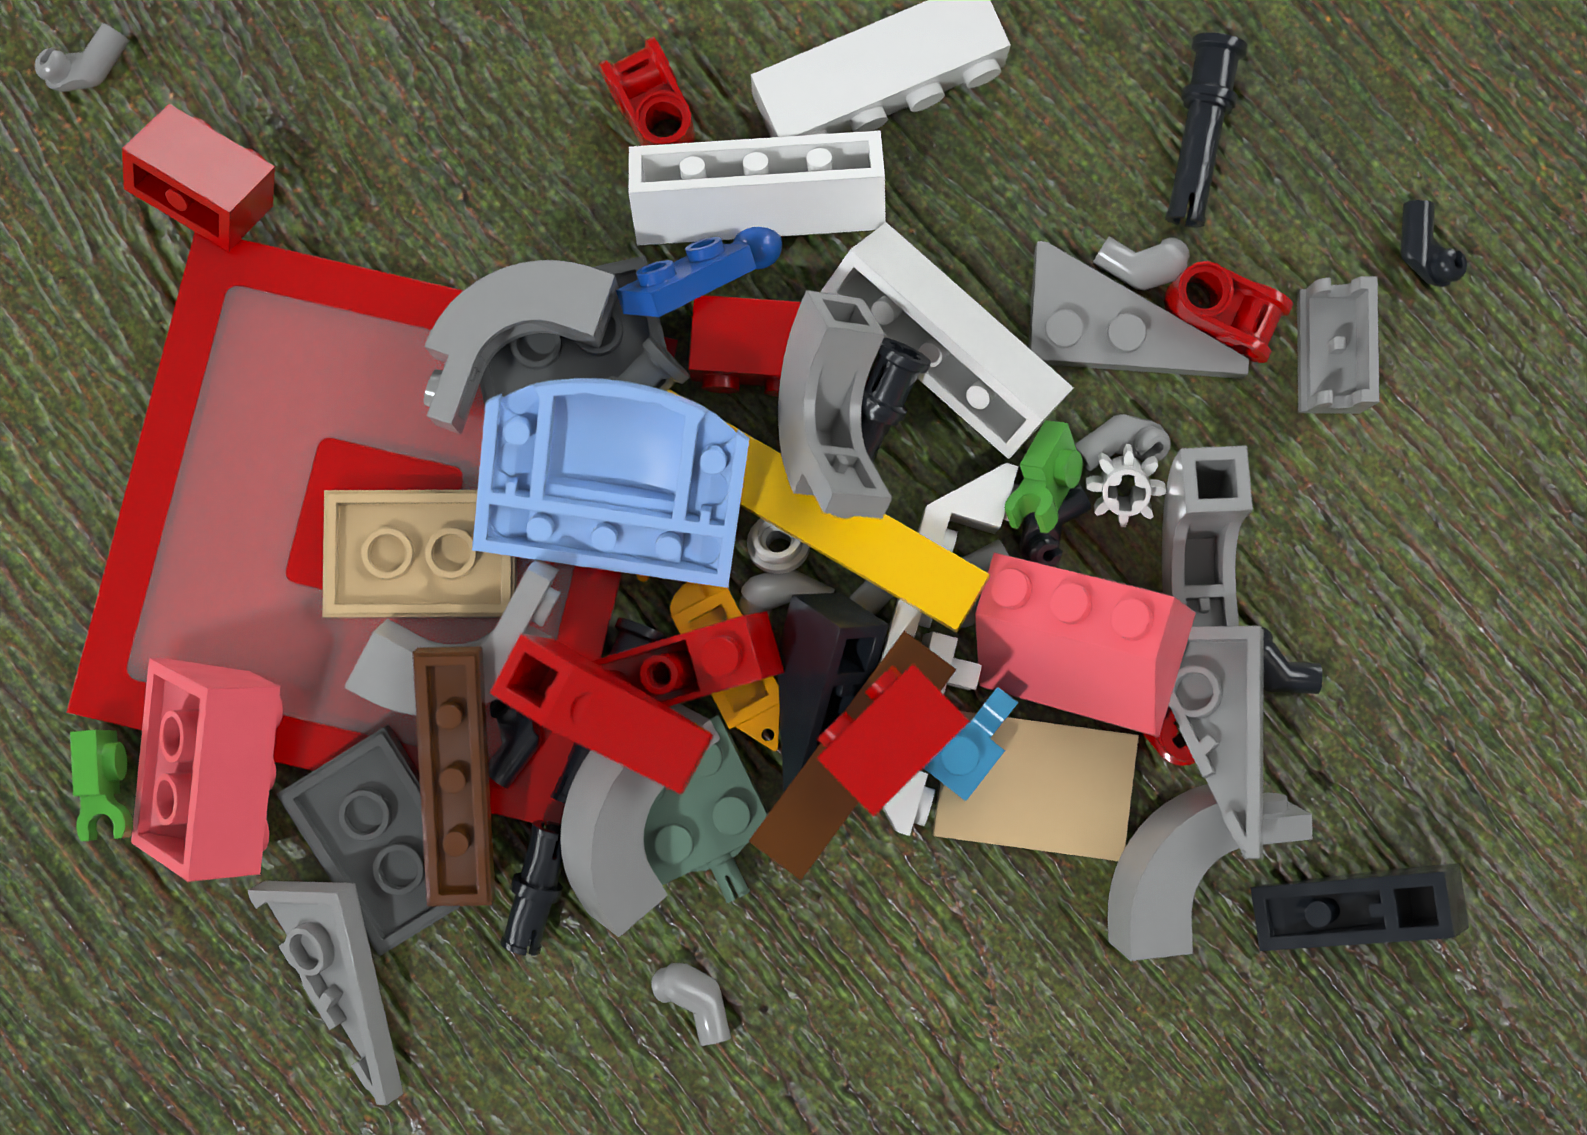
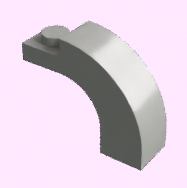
(503, 307)
(822, 403)
(1200, 530)
(386, 664)
(605, 838)
(1166, 862)

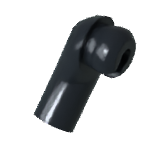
(1422, 252)
(1044, 547)
(1288, 676)
(519, 743)

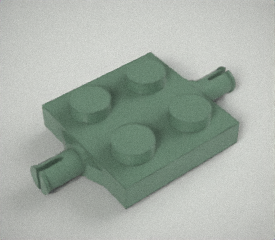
(707, 821)

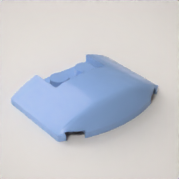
(610, 480)

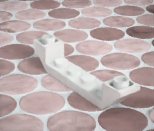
(975, 505)

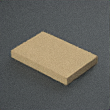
(409, 557)
(1048, 792)

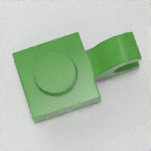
(1049, 472)
(96, 775)

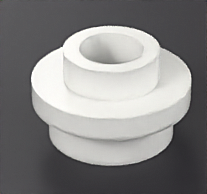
(759, 540)

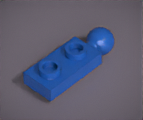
(706, 267)

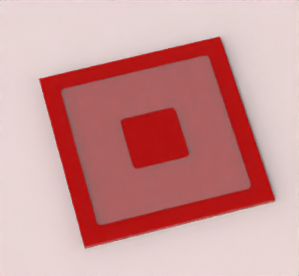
(266, 394)

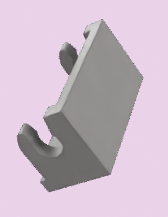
(1338, 346)

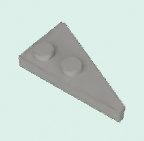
(1099, 324)
(1222, 723)
(337, 970)

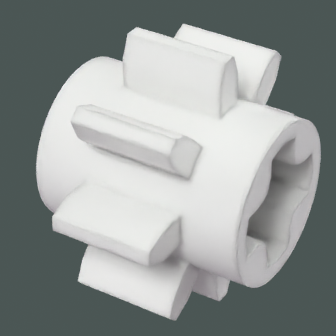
(1139, 495)

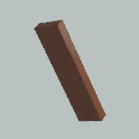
(454, 775)
(815, 800)

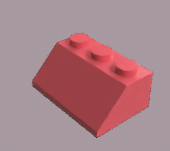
(1080, 643)
(206, 769)

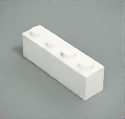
(882, 69)
(762, 182)
(974, 358)

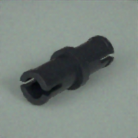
(535, 890)

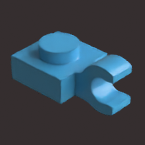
(972, 752)

